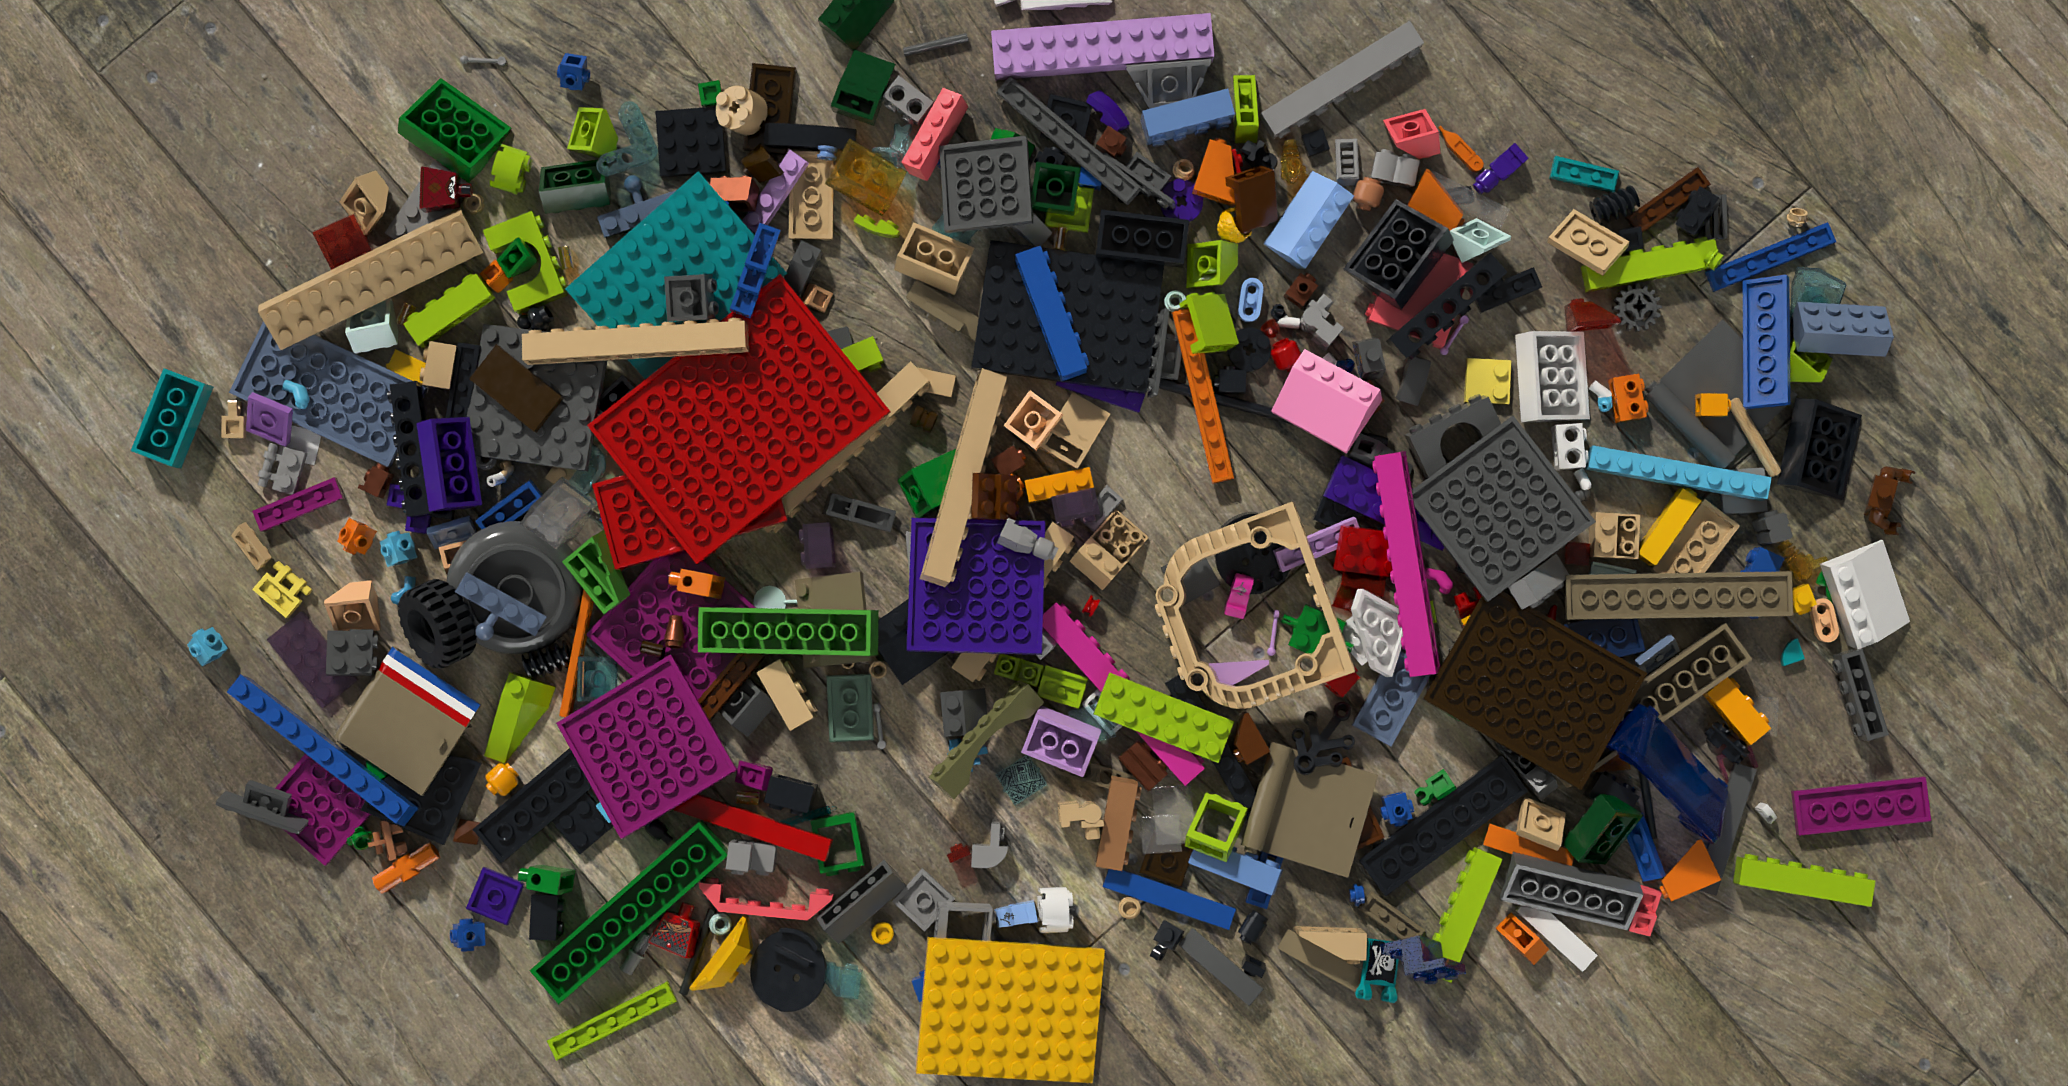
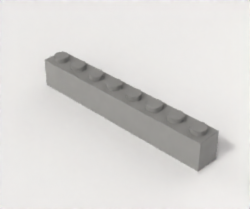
(1341, 80)

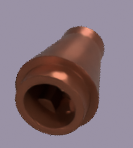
(674, 633)

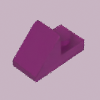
(753, 775)

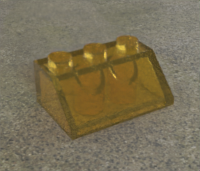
(865, 177)

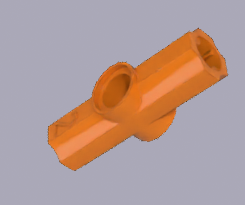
(406, 867)

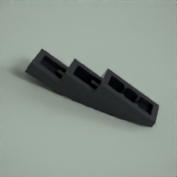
(806, 136)

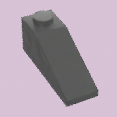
(802, 267)

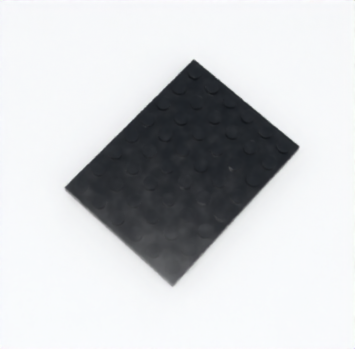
(1110, 307)

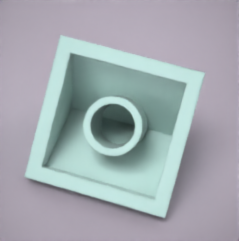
(1476, 238)

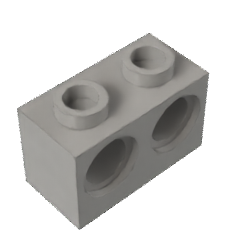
(911, 97)

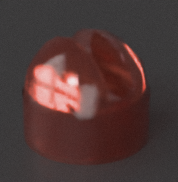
(1270, 328)

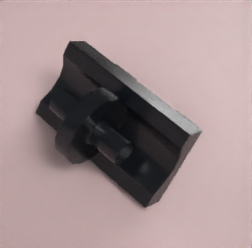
(1259, 155)

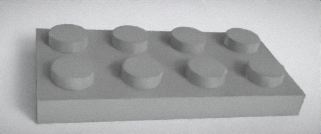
(411, 216)

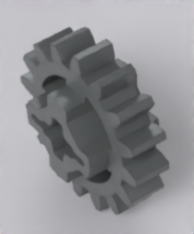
(1635, 315)

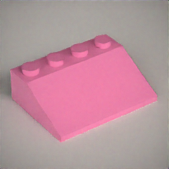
(1326, 401)

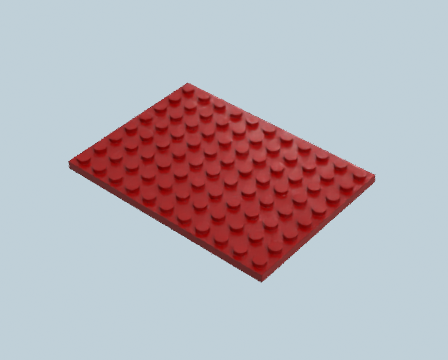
(738, 431)

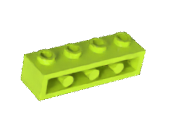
(449, 310)

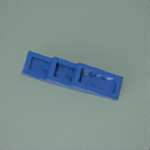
(755, 270)

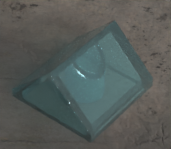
(595, 677)

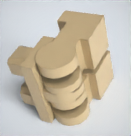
(1087, 813)

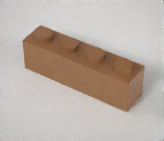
(1117, 823)

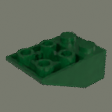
(862, 87)

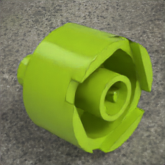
(510, 169)

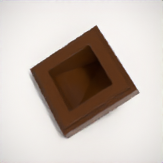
(465, 833)

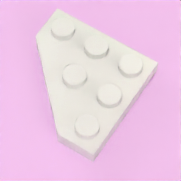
(1378, 631)

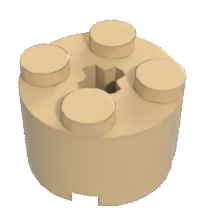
(740, 110)

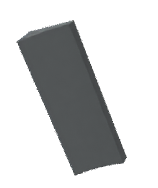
(1571, 891)

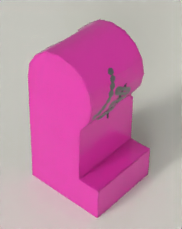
(1238, 596)

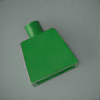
(548, 879)

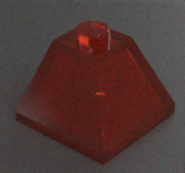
(1588, 316)

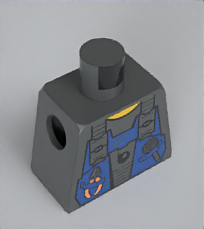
(1369, 358)

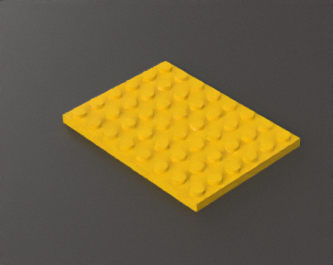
(1009, 1010)

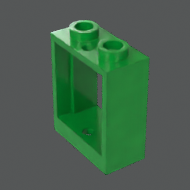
(851, 818)

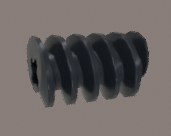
(1614, 203)
(548, 661)

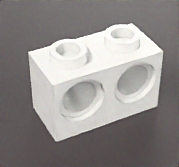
(1562, 446)

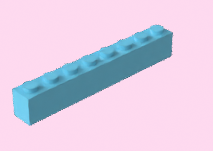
(1678, 473)

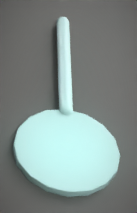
(771, 598)

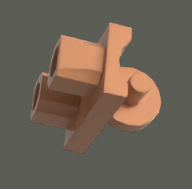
(392, 850)

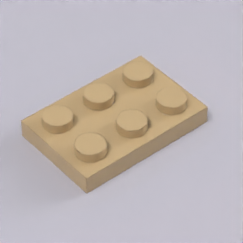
(1588, 242)

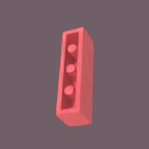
(934, 132)

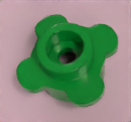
(362, 843)

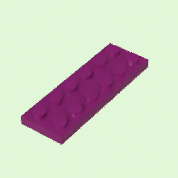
(1861, 805)

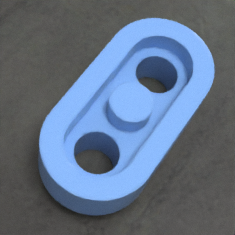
(1250, 300)

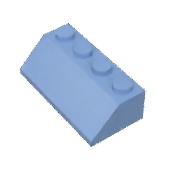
(1308, 220)

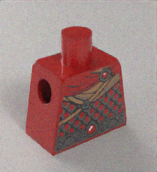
(677, 932)

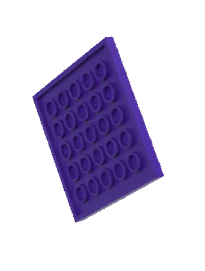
(990, 603)

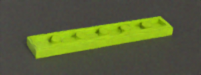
(612, 1020)

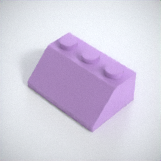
(1061, 741)

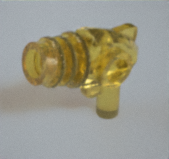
(1290, 163)
(1798, 562)

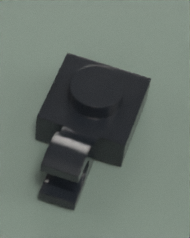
(1168, 937)

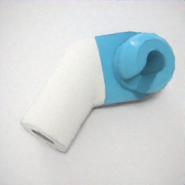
(1604, 396)

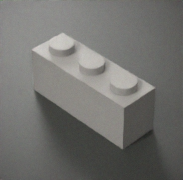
(1539, 582)

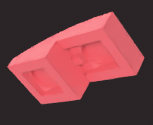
(1646, 912)

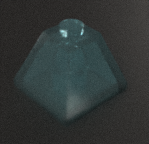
(1815, 287)

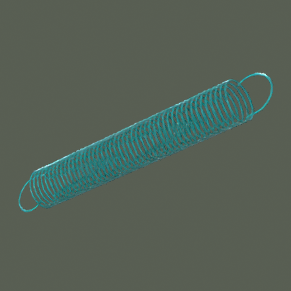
(818, 810)

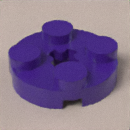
(1194, 202)

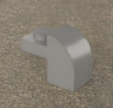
(990, 854)

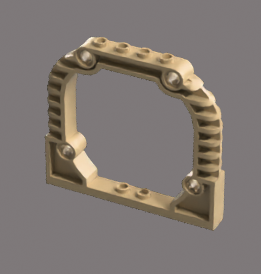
(1282, 527)

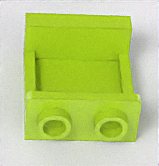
(1211, 322)

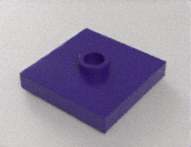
(495, 895)

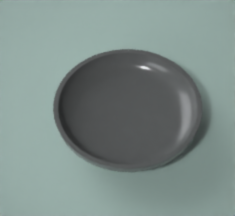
(527, 570)

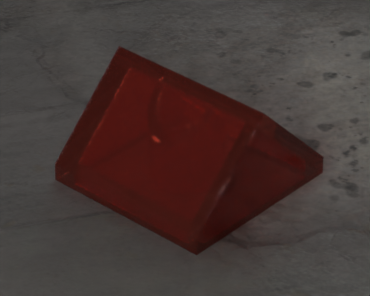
(1350, 582)

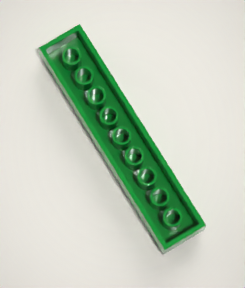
(630, 912)

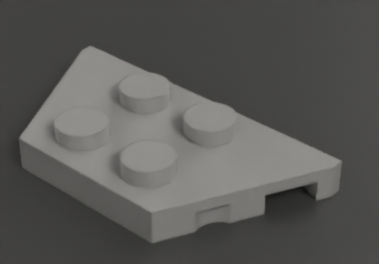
(1168, 80)

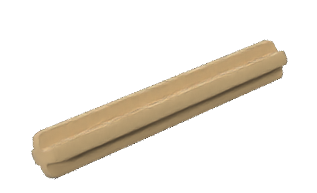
(1754, 438)

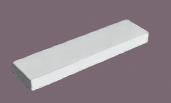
(1558, 936)

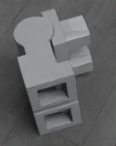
(1315, 322)

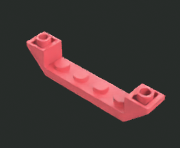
(714, 892)

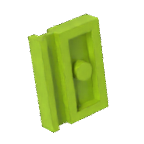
(1062, 686)

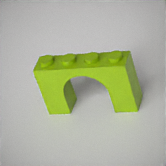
(548, 283)

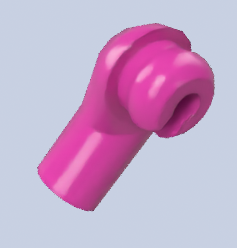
(1442, 579)

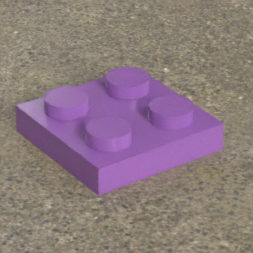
(269, 419)

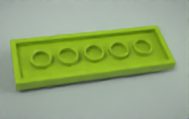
(1163, 717)

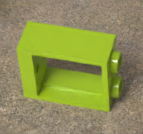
(1210, 845)

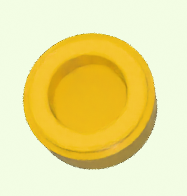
(882, 932)

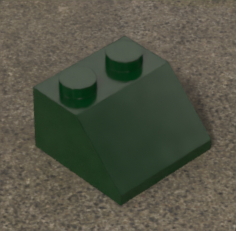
(1055, 188)

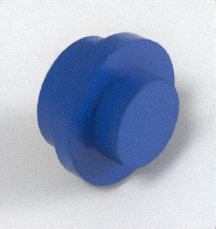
(1356, 895)

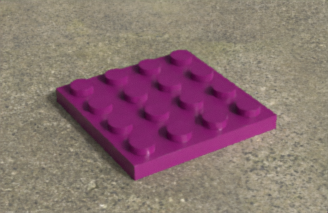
(327, 804)

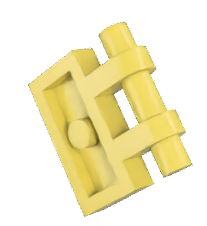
(277, 594)

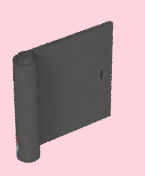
(1714, 368)

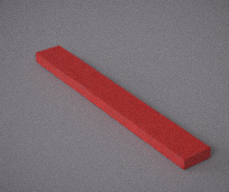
(757, 826)

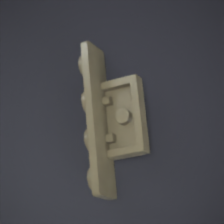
(944, 309)

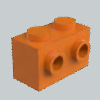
(1628, 398)

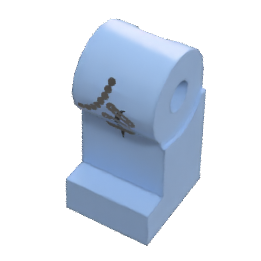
(1016, 914)

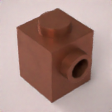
(1112, 143)

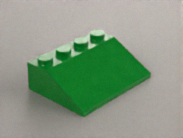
(453, 130)

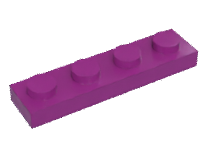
(298, 504)

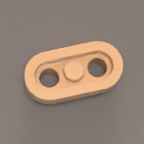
(1825, 619)

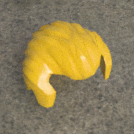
(1227, 227)

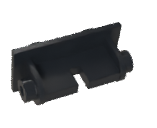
(1723, 735)

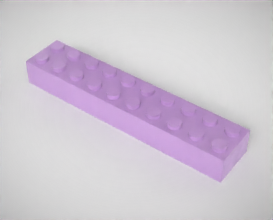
(1100, 45)

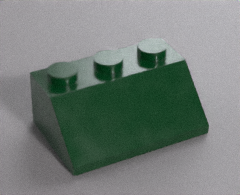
(853, 19)
(573, 187)
(1602, 830)

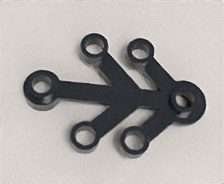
(1321, 741)

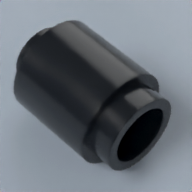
(1253, 927)

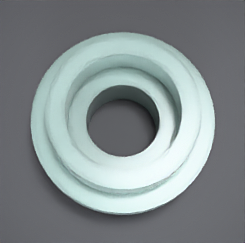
(1174, 294)
(722, 930)

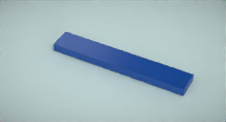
(1770, 257)
(1170, 898)

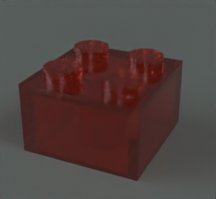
(342, 240)

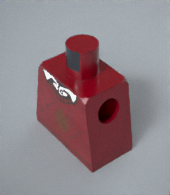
(441, 190)

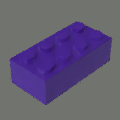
(449, 464)

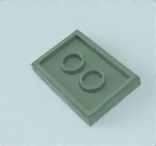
(850, 708)

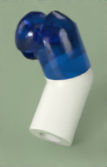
(1346, 365)

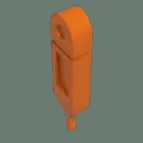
(1462, 150)

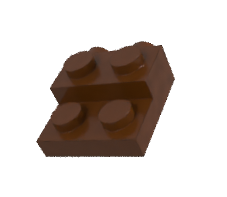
(994, 496)

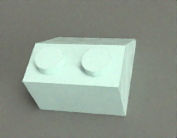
(373, 328)

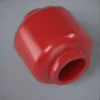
(1285, 354)

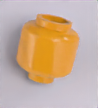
(501, 779)

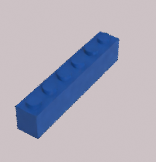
(1051, 314)

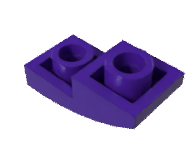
(1112, 114)

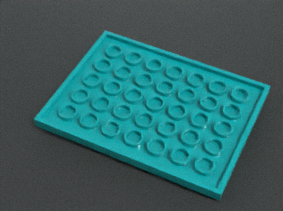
(683, 236)

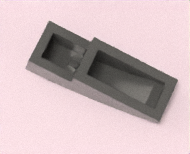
(859, 512)

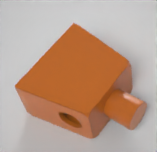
(697, 583)

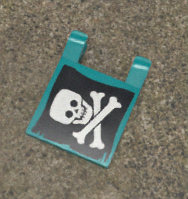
(1378, 970)

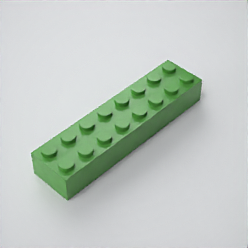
(788, 631)

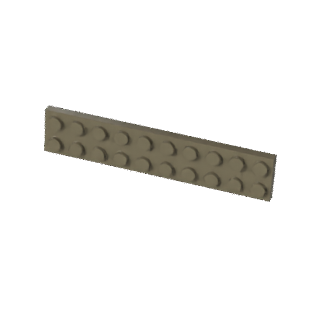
(1679, 595)

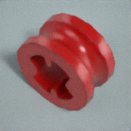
(1091, 605)

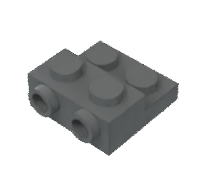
(690, 297)
(351, 652)

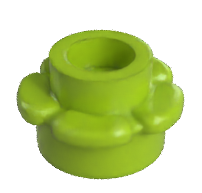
(1713, 259)

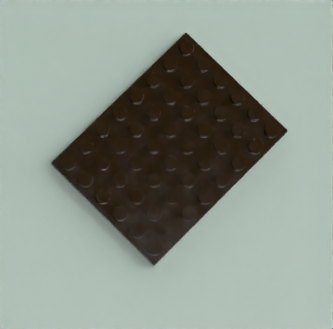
(1535, 687)

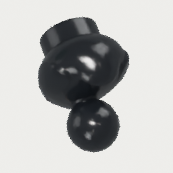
(537, 319)

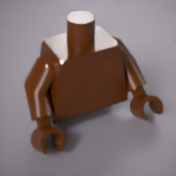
(1882, 497)

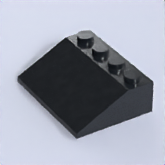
(1399, 253)
(1819, 448)
(893, 646)

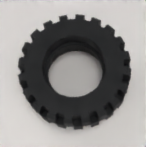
(437, 623)

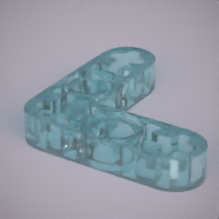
(634, 149)

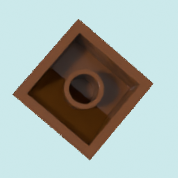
(1248, 741)

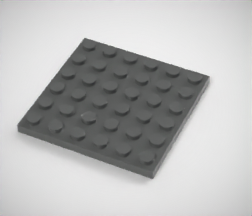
(564, 437)
(1500, 508)

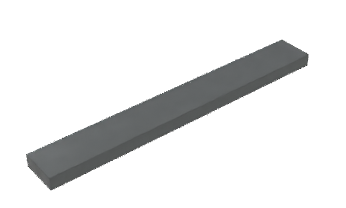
(1069, 140)

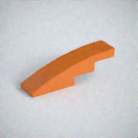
(1509, 842)

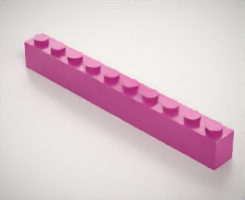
(1407, 564)
(1096, 667)

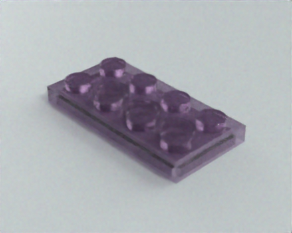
(305, 654)

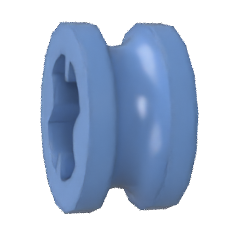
(827, 153)

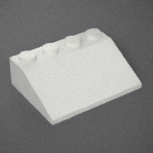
(1552, 376)
(1865, 594)

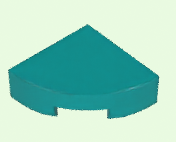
(1792, 653)

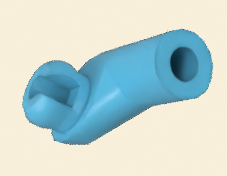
(300, 393)

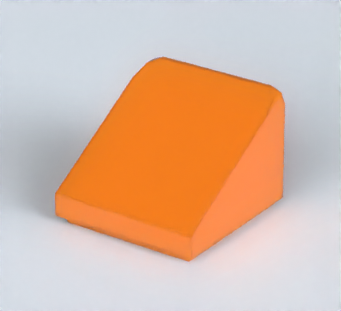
(495, 277)

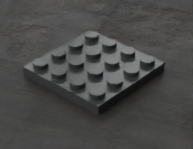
(986, 184)

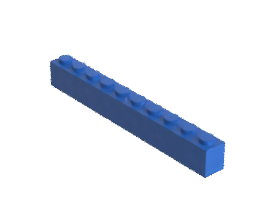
(322, 750)

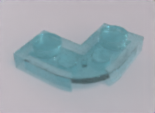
(583, 480)

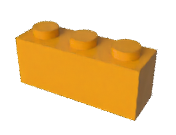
(1044, 487)
(1737, 711)

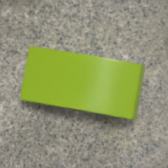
(883, 229)
(1019, 670)

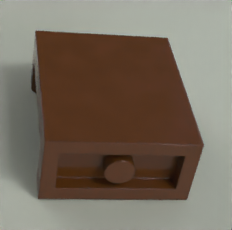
(1254, 198)

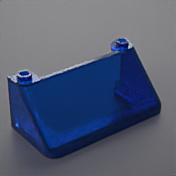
(1673, 770)

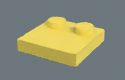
(1489, 379)

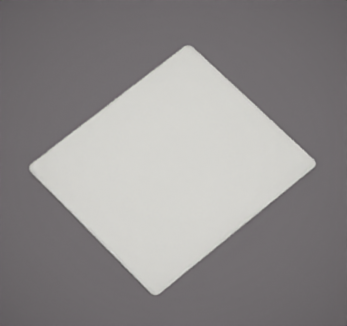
(304, 441)

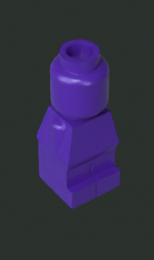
(1500, 169)

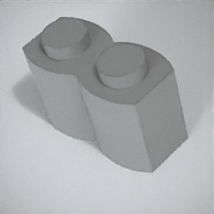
(1395, 169)

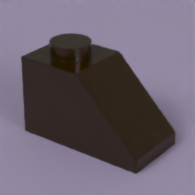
(761, 165)

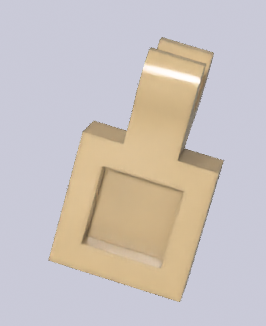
(233, 425)

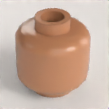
(1368, 194)

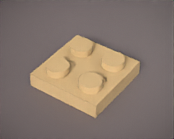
(1541, 823)

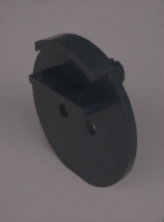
(1261, 567)
(796, 954)

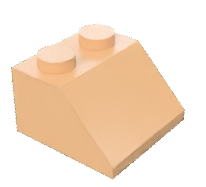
(1033, 420)

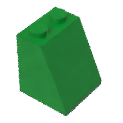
(926, 484)

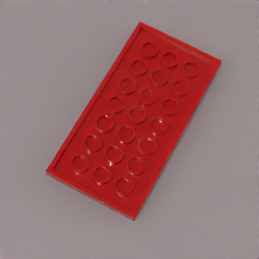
(638, 533)

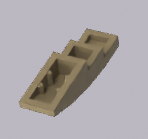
(1321, 960)

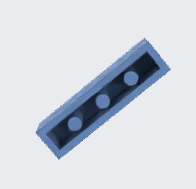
(1242, 869)

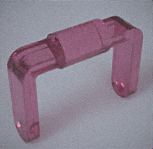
(1721, 766)

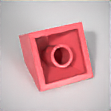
(1414, 134)

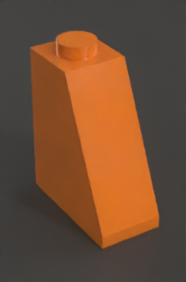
(1212, 173)
(1435, 202)
(1690, 873)

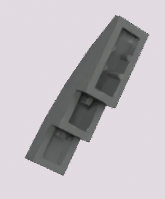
(1221, 967)

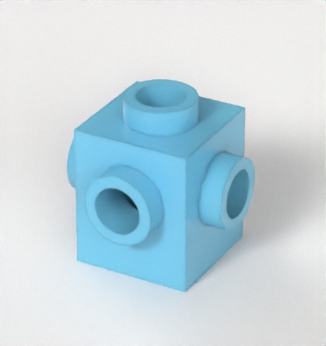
(398, 548)
(206, 645)

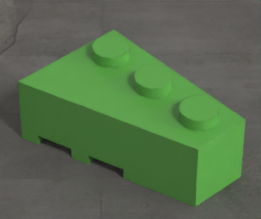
(596, 573)

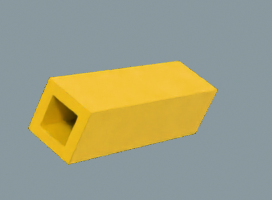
(1668, 526)

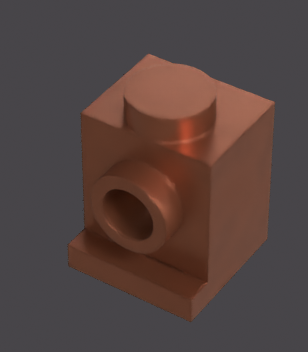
(1298, 297)
(377, 480)

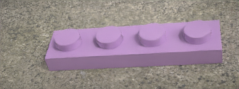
(776, 191)
(1320, 543)

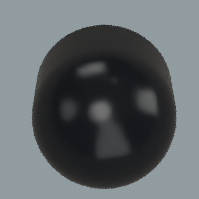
(658, 831)

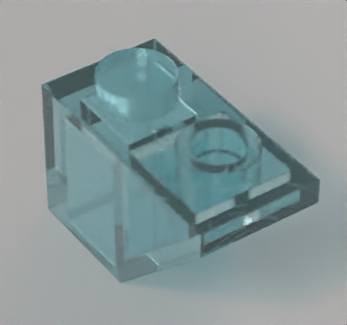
(844, 980)

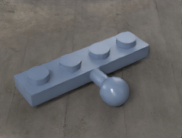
(630, 216)
(499, 605)

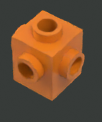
(356, 537)

